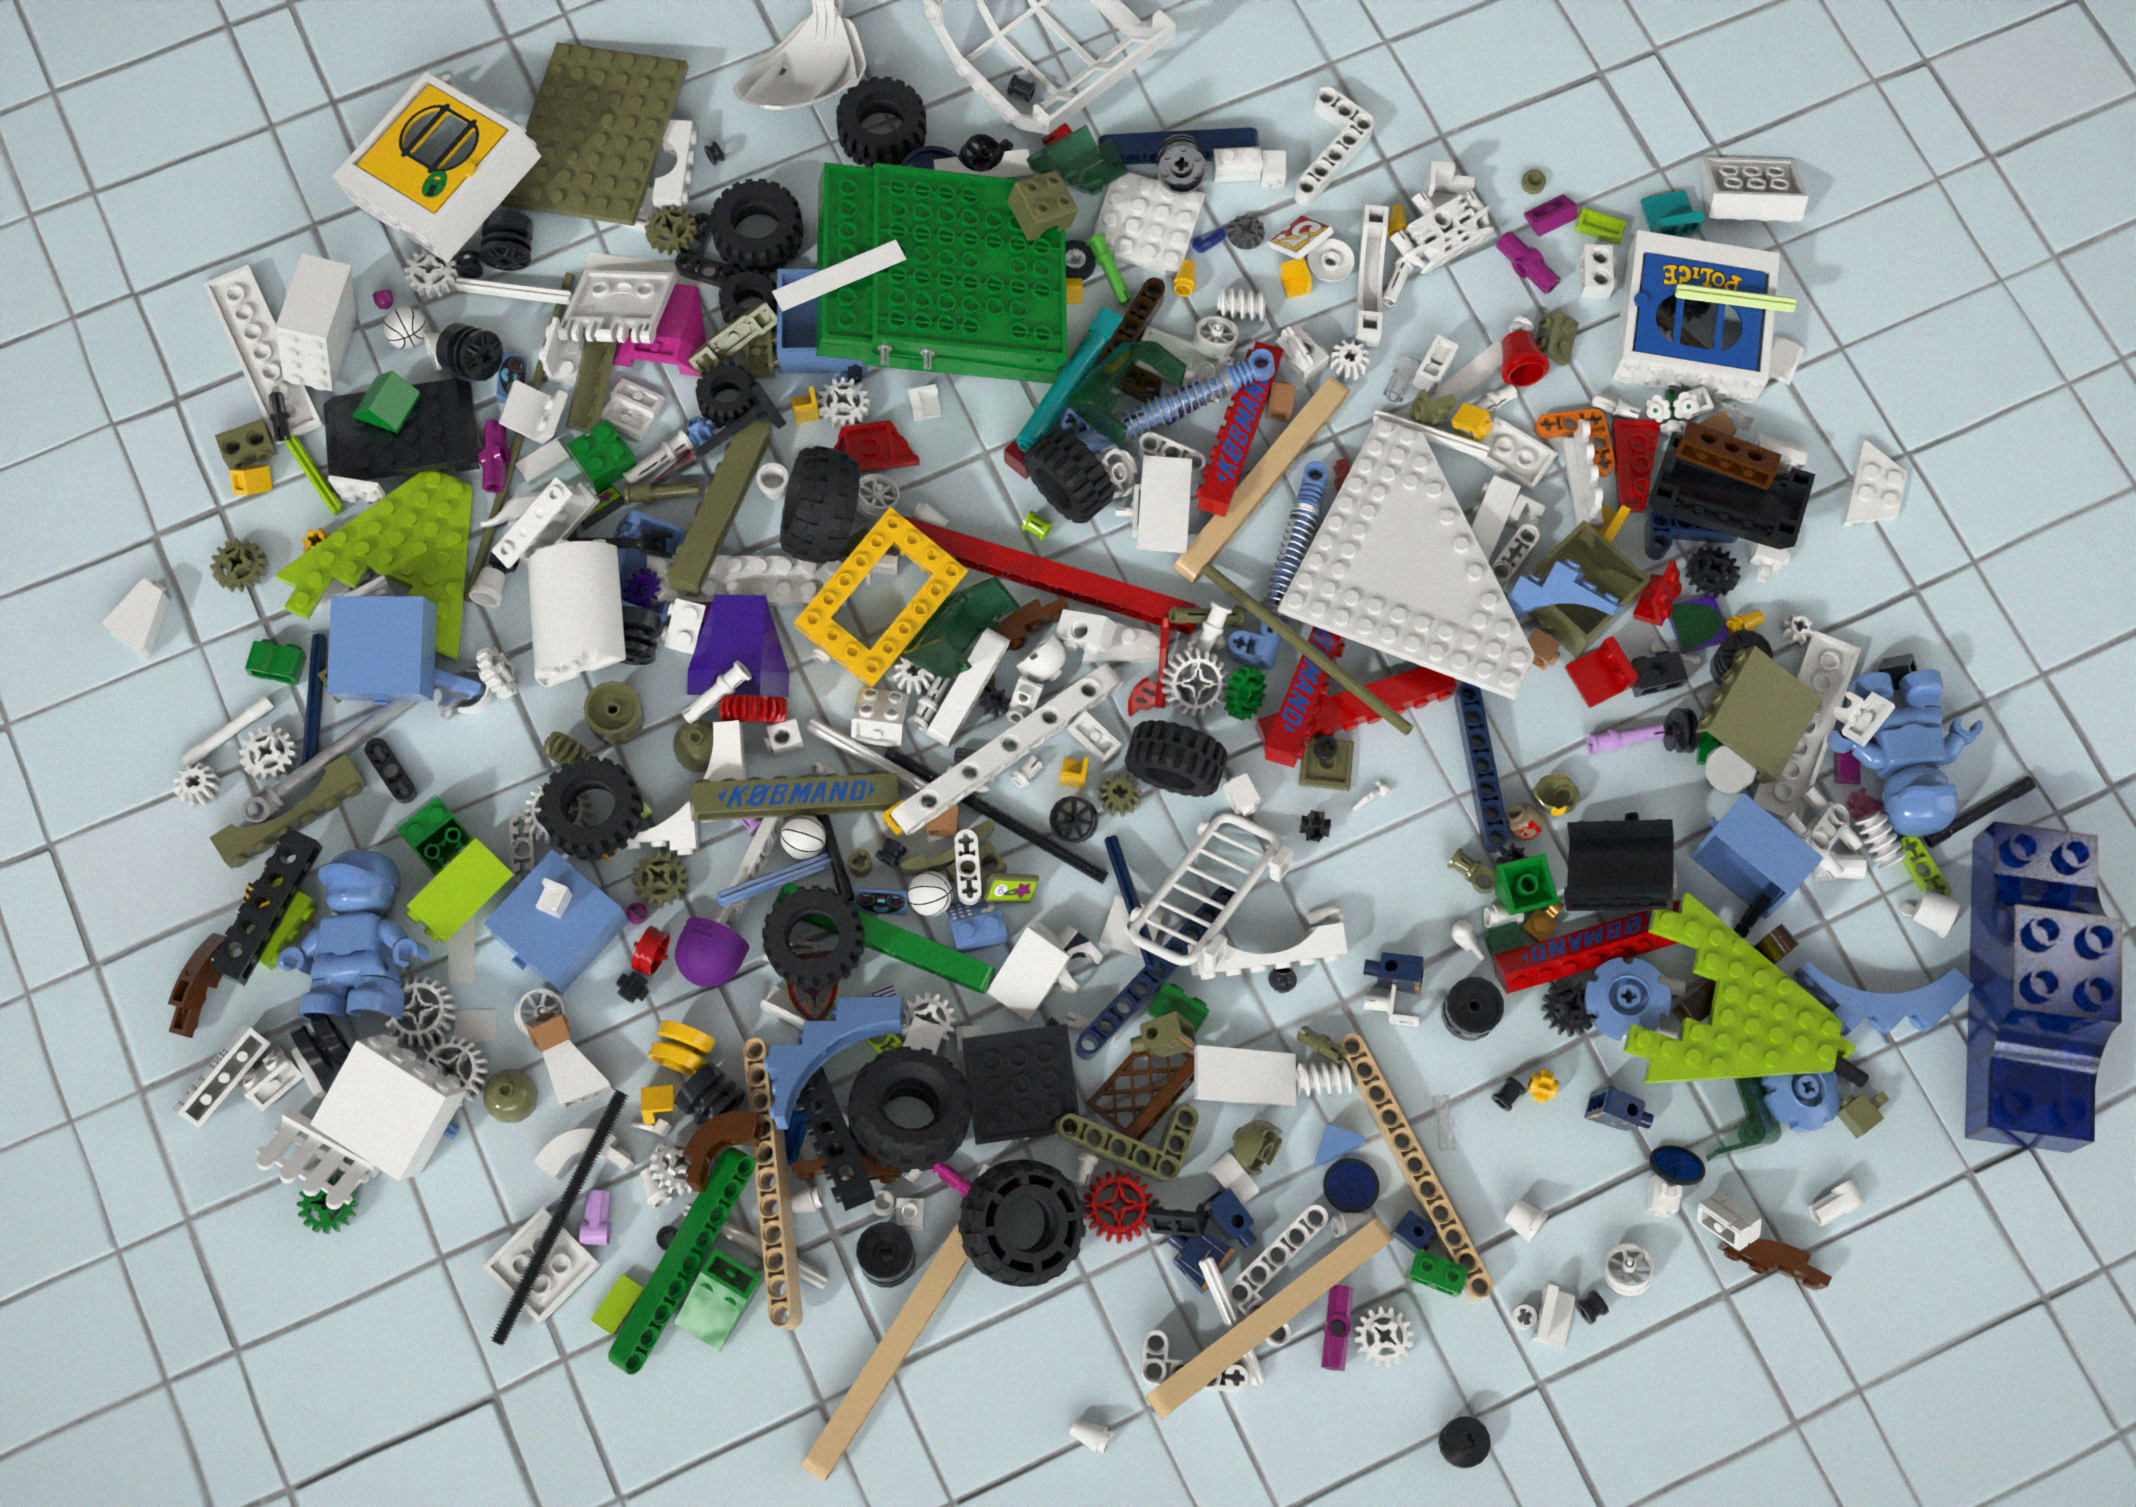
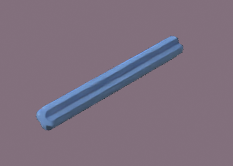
(773, 879)

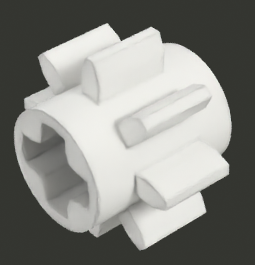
(1792, 624)

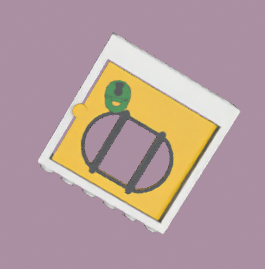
(432, 203)

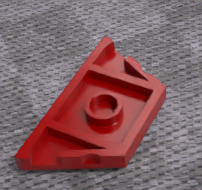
(876, 446)

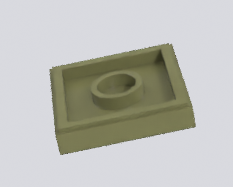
(1327, 774)

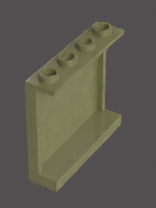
(1760, 712)

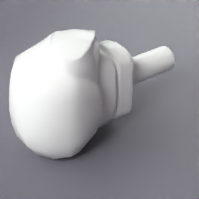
(1463, 934)

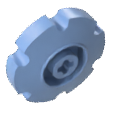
(1640, 983)
(1802, 1099)

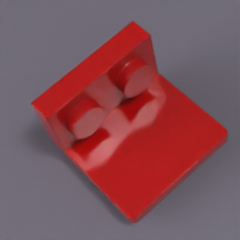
(1659, 595)
(1602, 673)

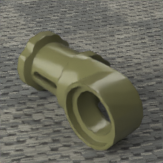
(1472, 870)

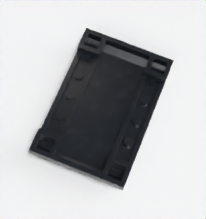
(433, 437)
(1730, 505)

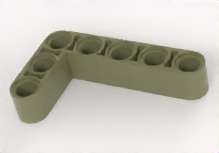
(1130, 1147)

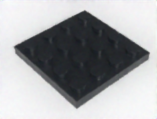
(1020, 1082)

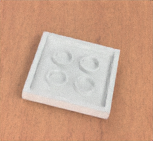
(562, 1272)

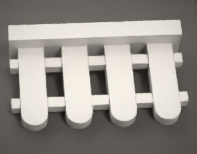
(1583, 476)
(311, 1144)

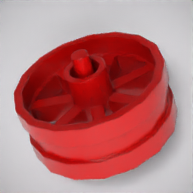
(650, 951)

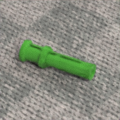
(1105, 259)

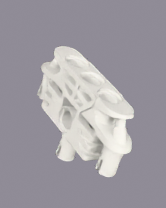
(1429, 236)

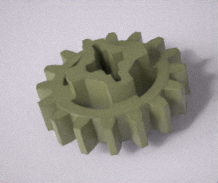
(659, 233)
(239, 566)
(667, 872)

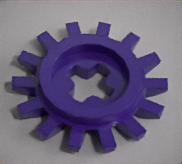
(637, 581)

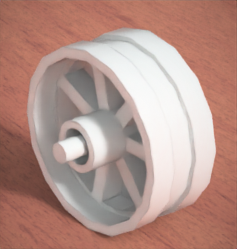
(1213, 335)
(873, 503)
(537, 1010)
(1628, 1269)

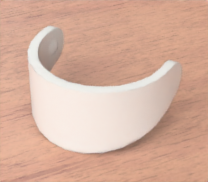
(484, 701)

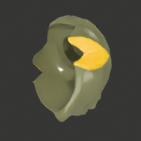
(1556, 794)

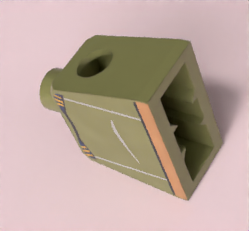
(1165, 1036)

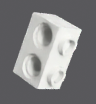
(1592, 270)
(1435, 365)

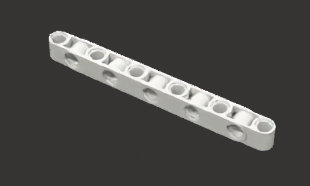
(994, 758)

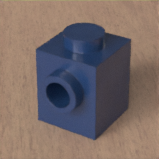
(1414, 1232)

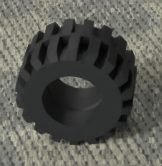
(743, 286)
(720, 379)

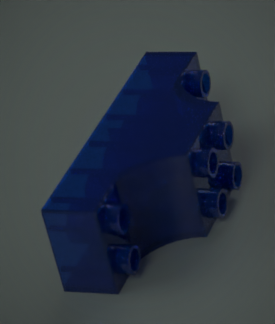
(2042, 987)

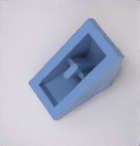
(1336, 1143)

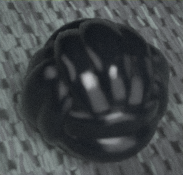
(1282, 979)

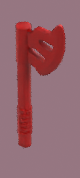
(1159, 699)

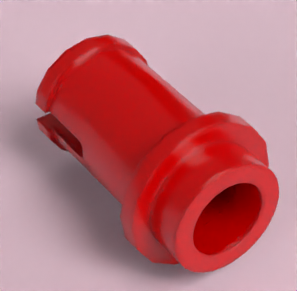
(1057, 134)

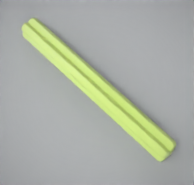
(1735, 297)

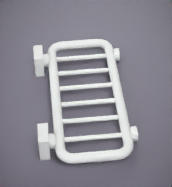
(1211, 945)

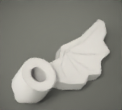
(1383, 790)

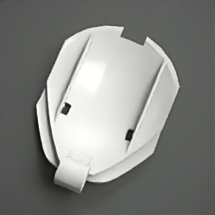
(819, 62)

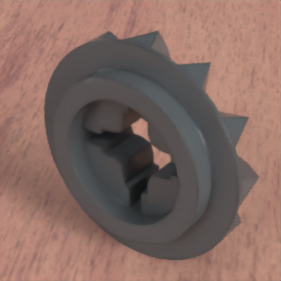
(1247, 241)

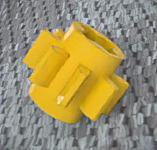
(314, 538)
(1543, 1086)

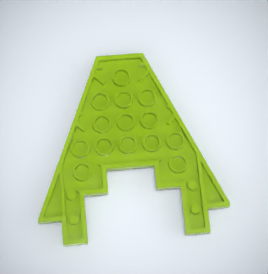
(408, 536)
(1757, 1016)

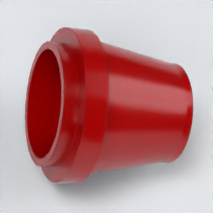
(1522, 359)

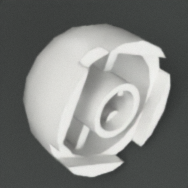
(1121, 470)
(1043, 661)

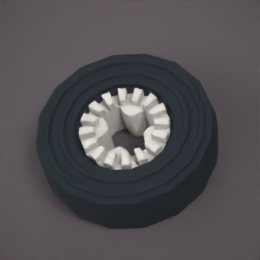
(1079, 250)

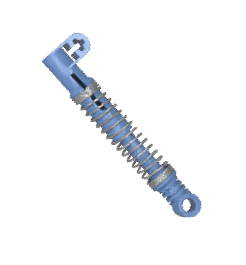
(1166, 407)
(1306, 511)

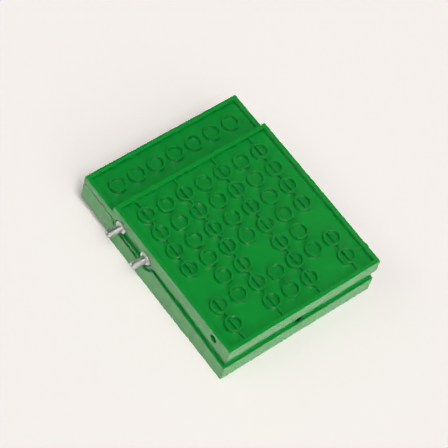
(970, 286)

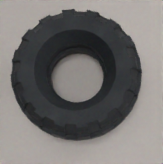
(820, 505)
(918, 1076)
(984, 1217)

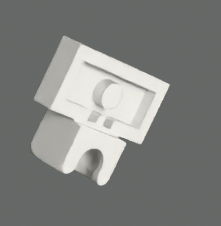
(1863, 717)

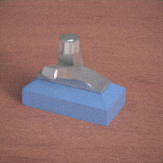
(455, 690)

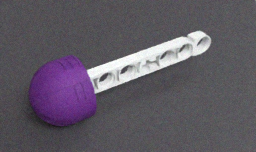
(710, 950)

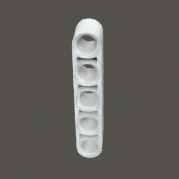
(968, 688)

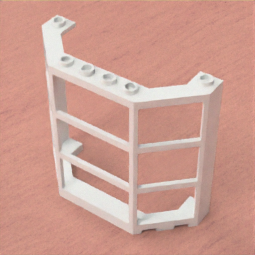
(1037, 120)

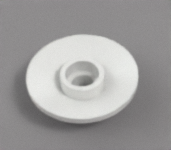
(1331, 251)

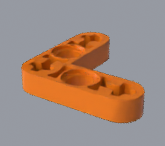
(1599, 430)

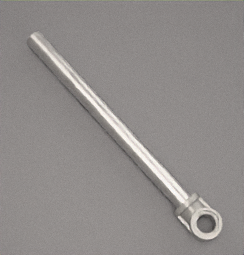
(271, 798)

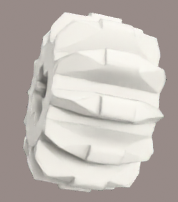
(1340, 360)
(905, 678)
(200, 775)

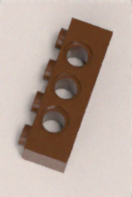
(1727, 455)

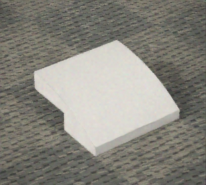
(632, 409)

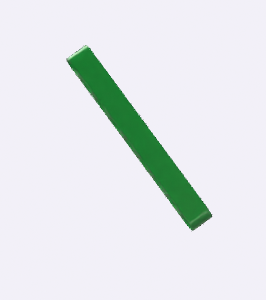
(912, 949)
(681, 1261)

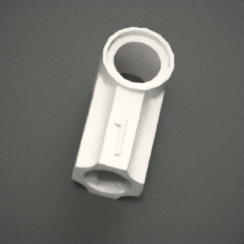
(1853, 865)
(1840, 1200)

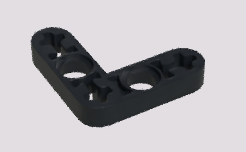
(696, 257)

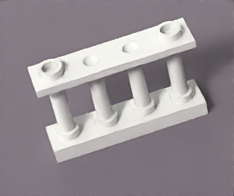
(547, 520)

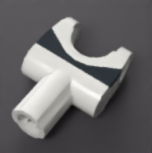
(1074, 944)

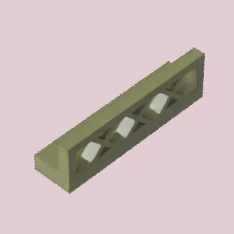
(591, 385)

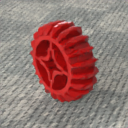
(753, 708)
(1105, 1206)

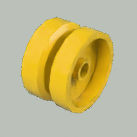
(681, 1047)

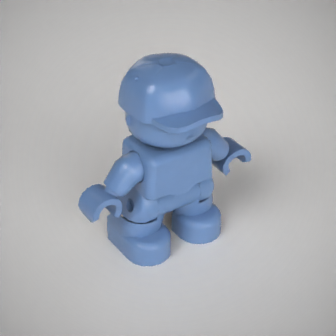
(1910, 751)
(357, 946)

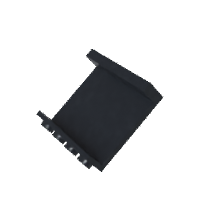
(1620, 865)

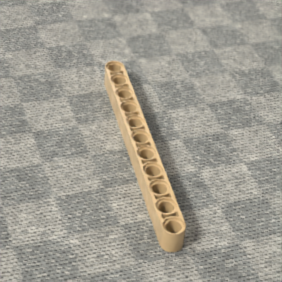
(1263, 478)
(1414, 1152)
(769, 1196)
(1269, 1318)
(887, 1358)

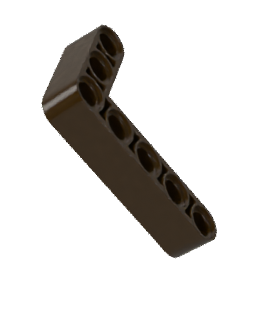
(1139, 322)
(1772, 946)

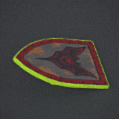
(813, 1003)

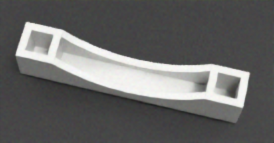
(1370, 275)
(1317, 942)

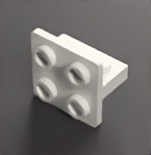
(1792, 454)
(269, 1078)

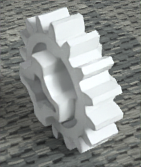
(433, 274)
(843, 393)
(497, 672)
(267, 764)
(931, 1011)
(672, 1156)
(1393, 1345)

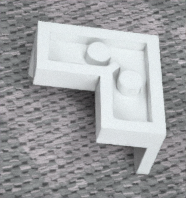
(1443, 185)

